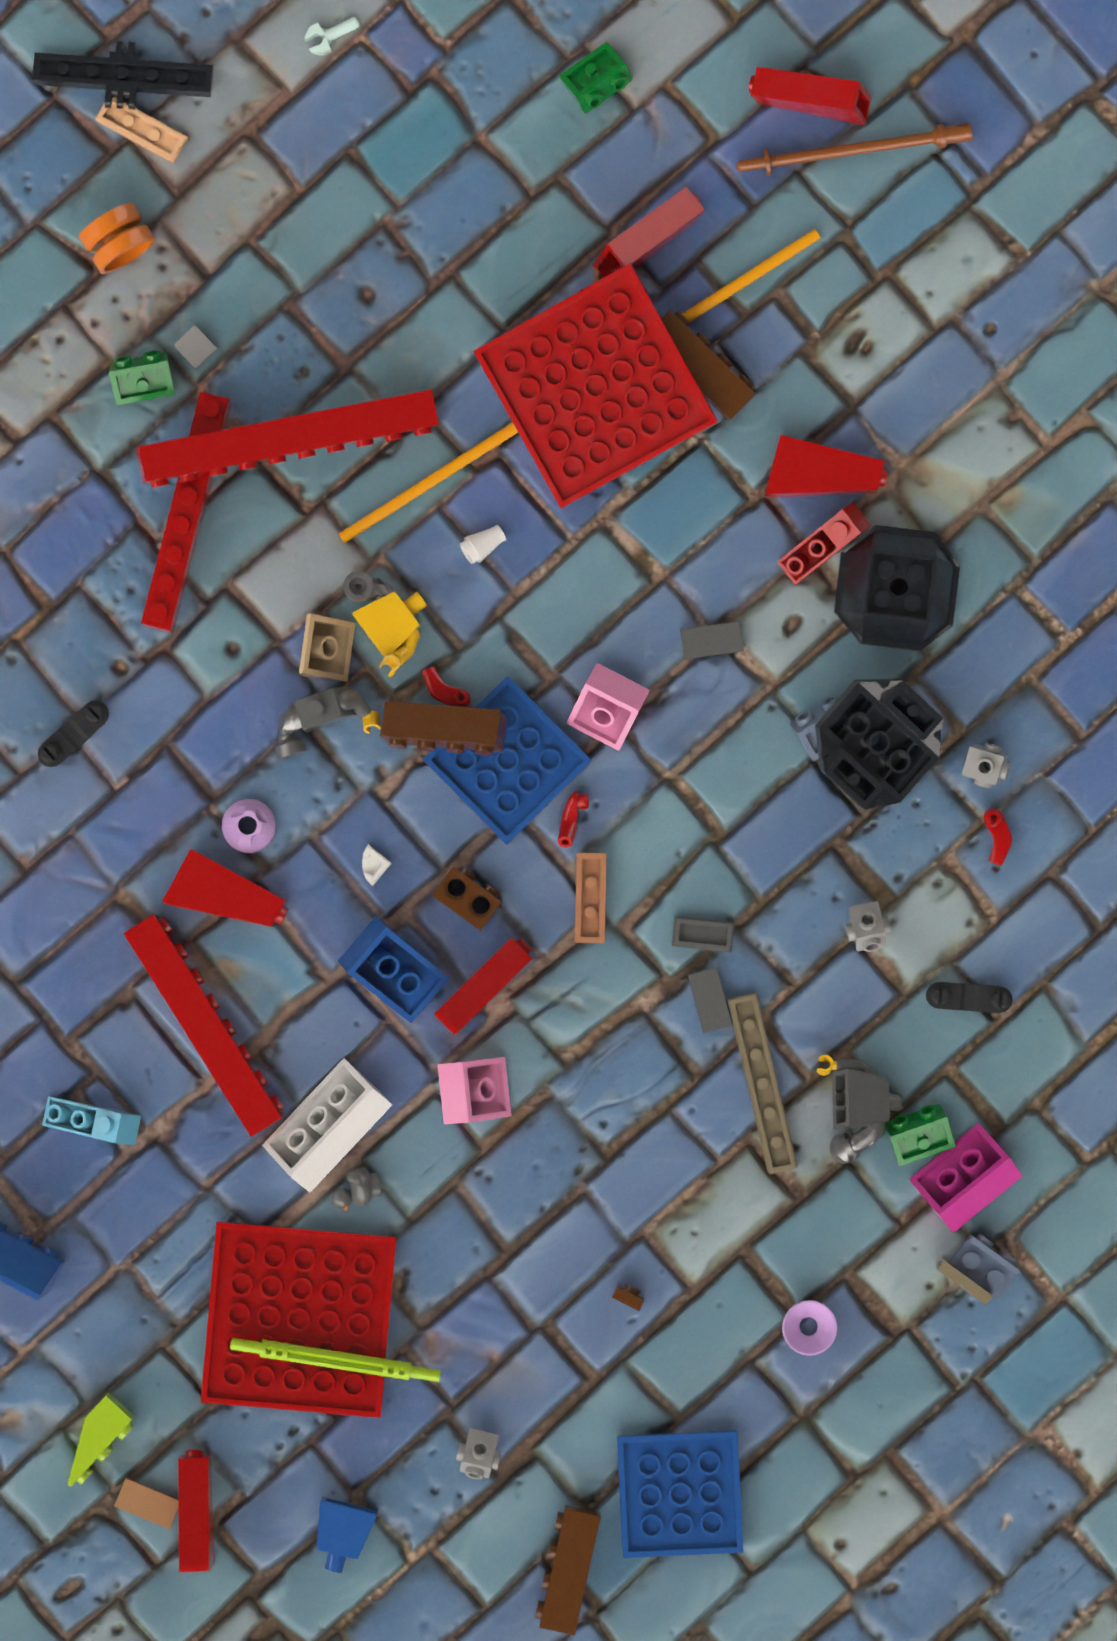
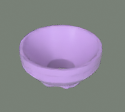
(260, 837)
(814, 1343)

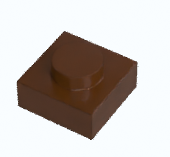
(629, 1296)

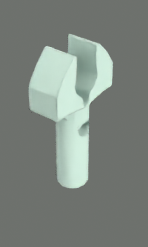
(329, 34)

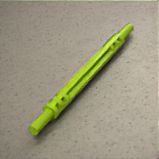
(335, 1359)

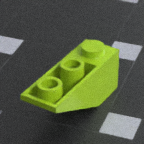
(98, 1432)

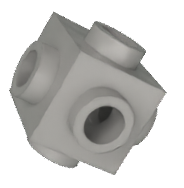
(976, 767)
(867, 927)
(478, 1454)

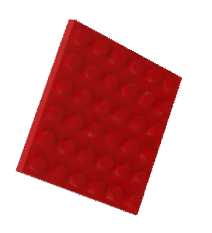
(595, 385)
(300, 1291)

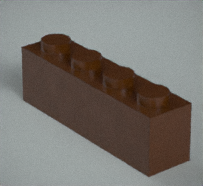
(712, 372)
(443, 727)
(569, 1569)

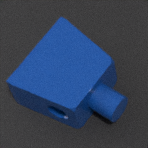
(342, 1531)

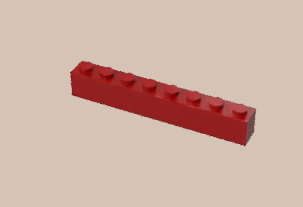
(183, 525)
(204, 1025)

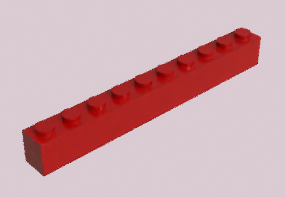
(286, 437)

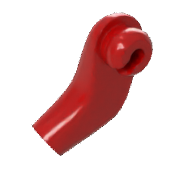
(442, 692)
(570, 818)
(1000, 833)

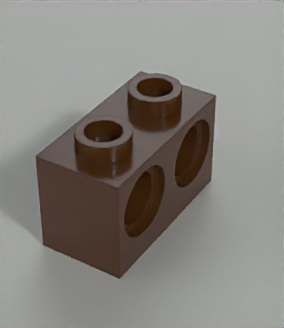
(463, 904)

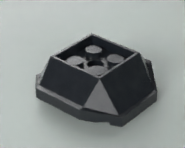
(865, 595)
(906, 744)

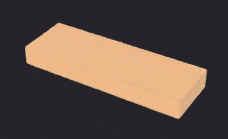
(143, 130)

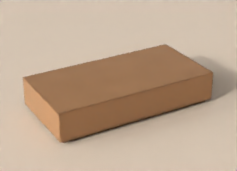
(147, 1503)

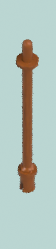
(938, 136)

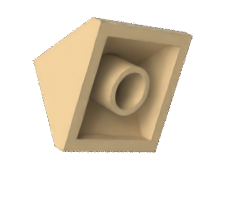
(326, 648)

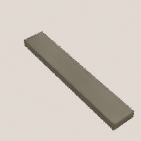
(762, 1083)

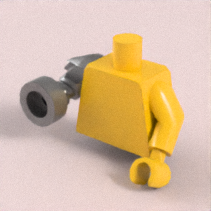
(386, 620)

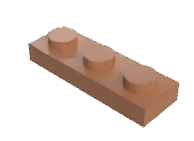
(590, 897)

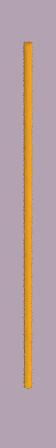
(510, 430)

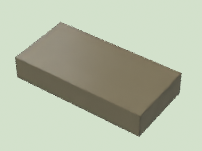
(963, 1281)

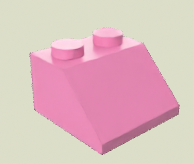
(607, 706)
(474, 1090)

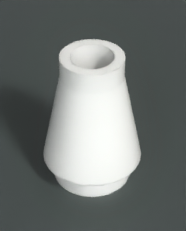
(481, 544)

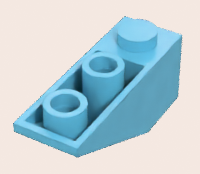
(91, 1121)

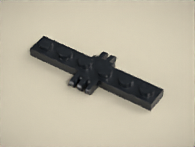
(122, 75)

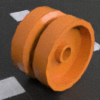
(117, 238)

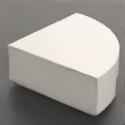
(373, 865)

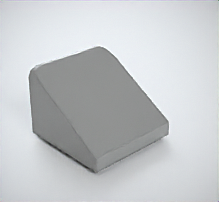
(195, 346)

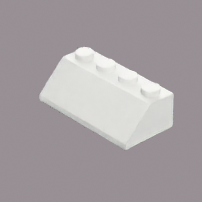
(326, 1125)

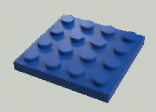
(521, 780)
(680, 1494)

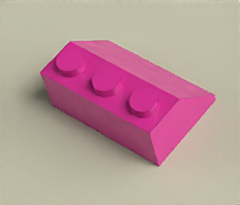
(966, 1177)

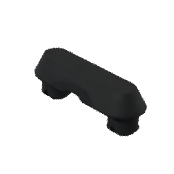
(73, 733)
(969, 997)

